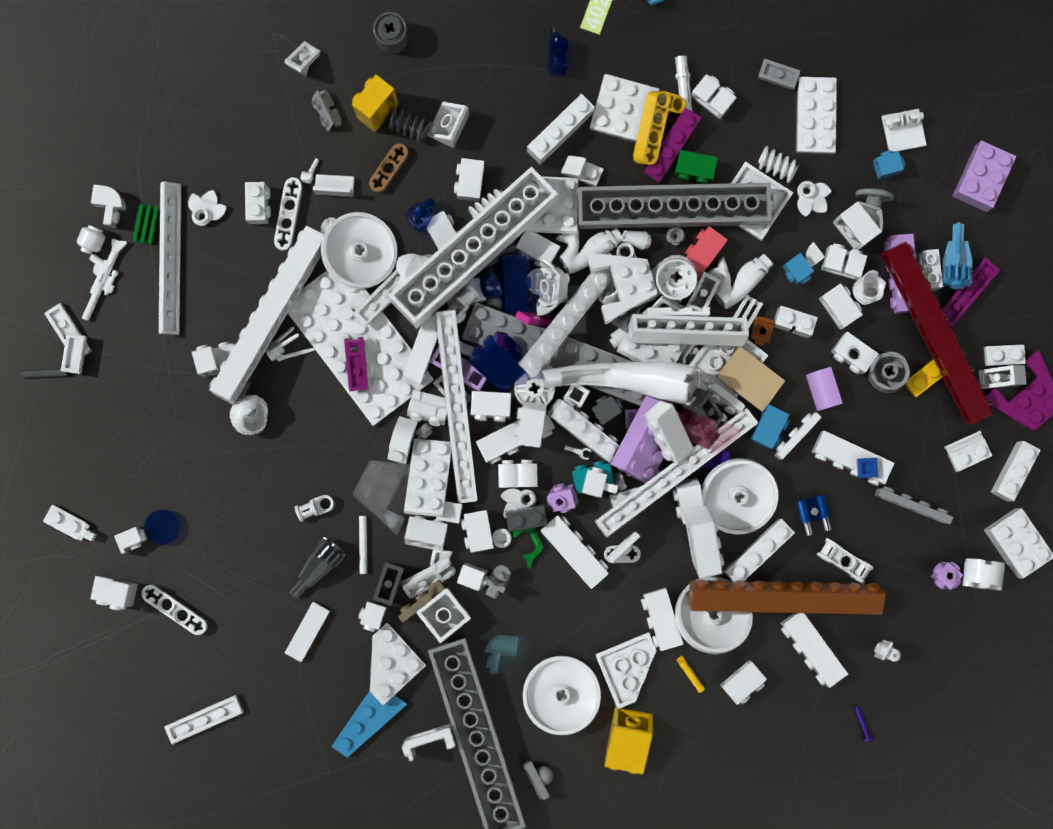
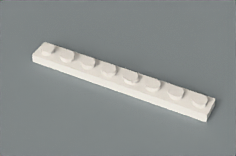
(169, 258)
(565, 321)

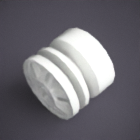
(678, 288)
(522, 392)

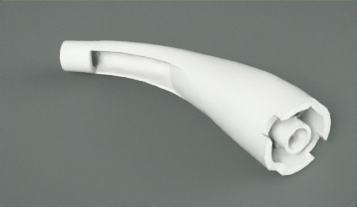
(652, 378)

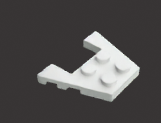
(631, 279)

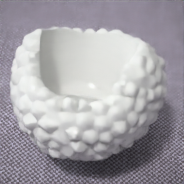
(249, 414)

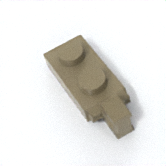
(422, 599)

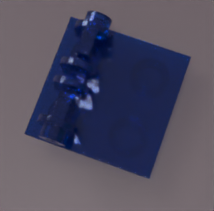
(557, 55)

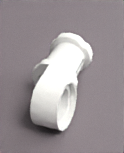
(463, 301)
(314, 506)

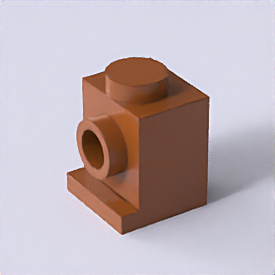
(755, 336)

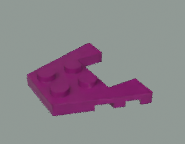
(1032, 404)

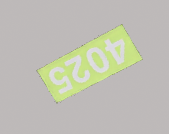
(595, 15)

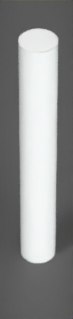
(363, 544)

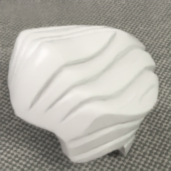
(869, 288)

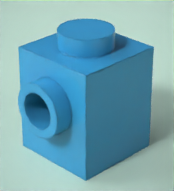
(888, 164)
(798, 270)

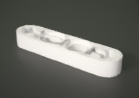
(288, 214)
(173, 611)

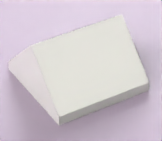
(449, 123)

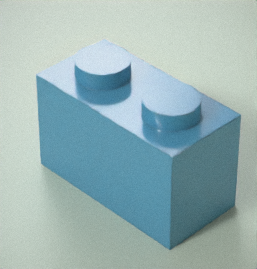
(769, 427)

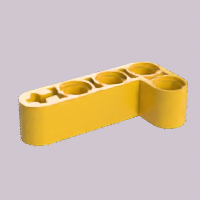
(647, 149)

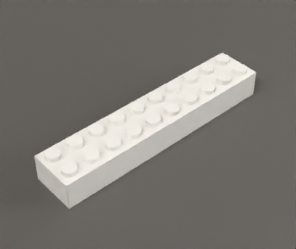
(473, 247)

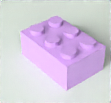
(984, 176)

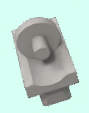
(498, 581)

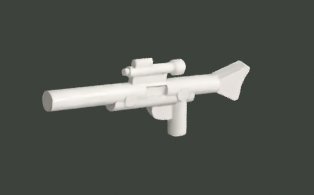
(103, 280)

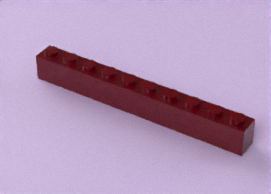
(937, 333)

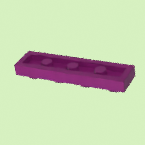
(673, 144)
(965, 297)

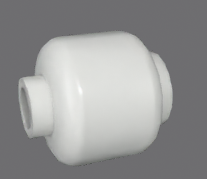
(90, 239)

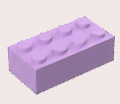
(639, 452)

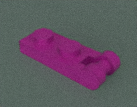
(356, 364)

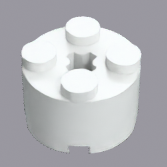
(983, 574)

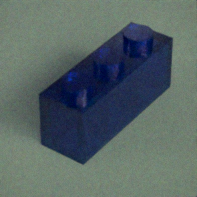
(516, 282)

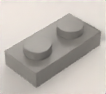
(778, 74)

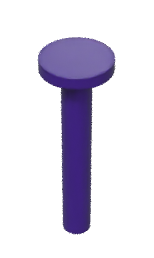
(863, 724)

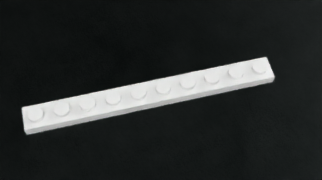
(456, 406)
(674, 474)

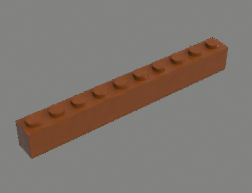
(786, 597)

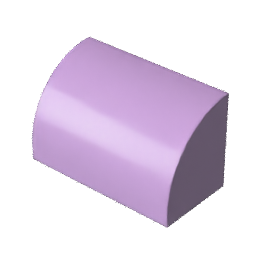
(824, 389)

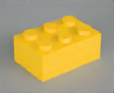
(374, 102)

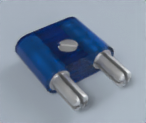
(813, 509)

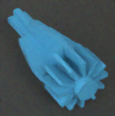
(957, 260)

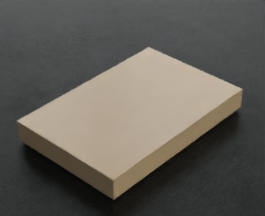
(750, 378)

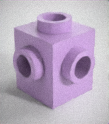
(562, 498)
(940, 575)

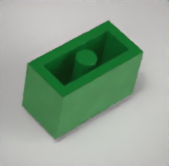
(695, 167)

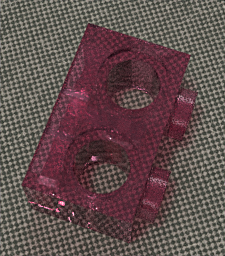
(699, 428)

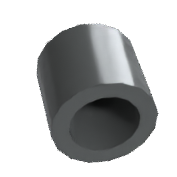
(393, 41)

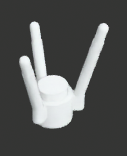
(276, 349)

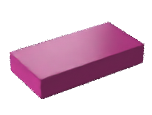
(533, 319)

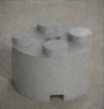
(899, 368)

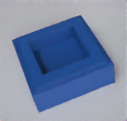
(867, 467)

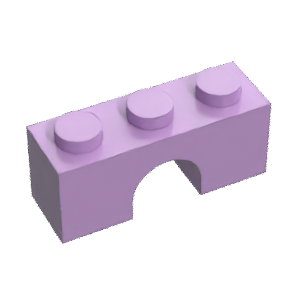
(470, 374)

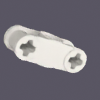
(856, 567)

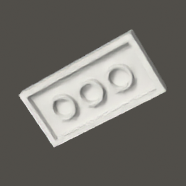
(816, 115)
(428, 478)

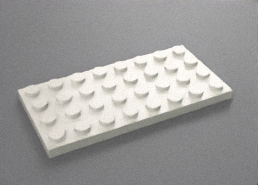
(326, 318)

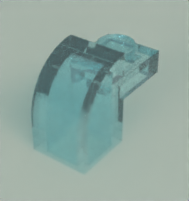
(500, 644)

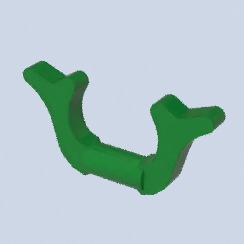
(537, 542)

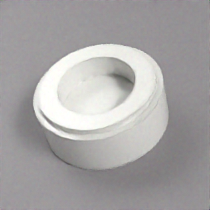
(501, 538)

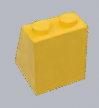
(629, 740)

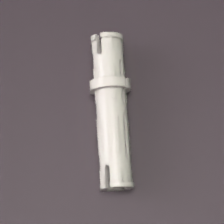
(683, 80)

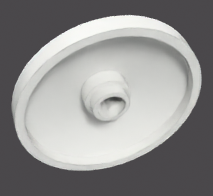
(359, 250)
(740, 495)
(711, 630)
(561, 695)

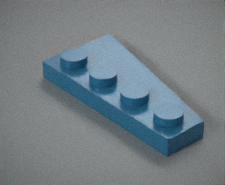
(365, 722)

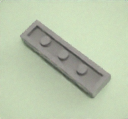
(921, 508)

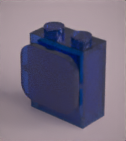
(499, 360)

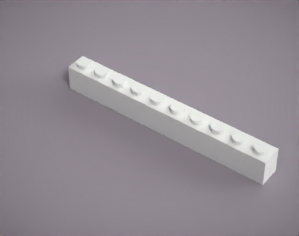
(268, 317)

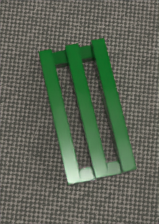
(142, 207)

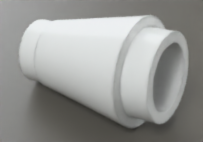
(638, 239)

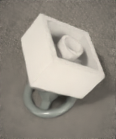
(863, 220)

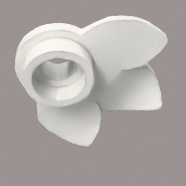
(814, 200)
(206, 205)
(515, 499)

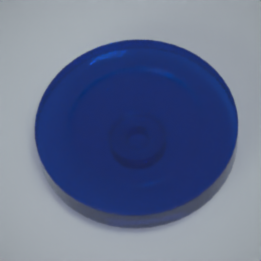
(162, 527)

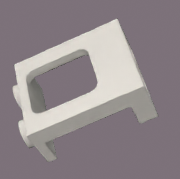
(428, 736)

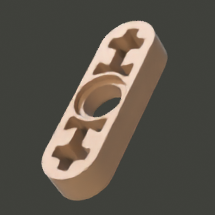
(376, 177)

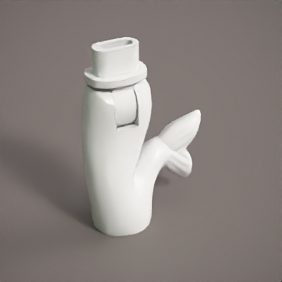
(599, 243)
(746, 280)

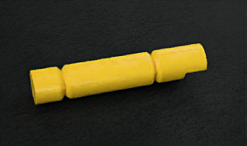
(691, 675)

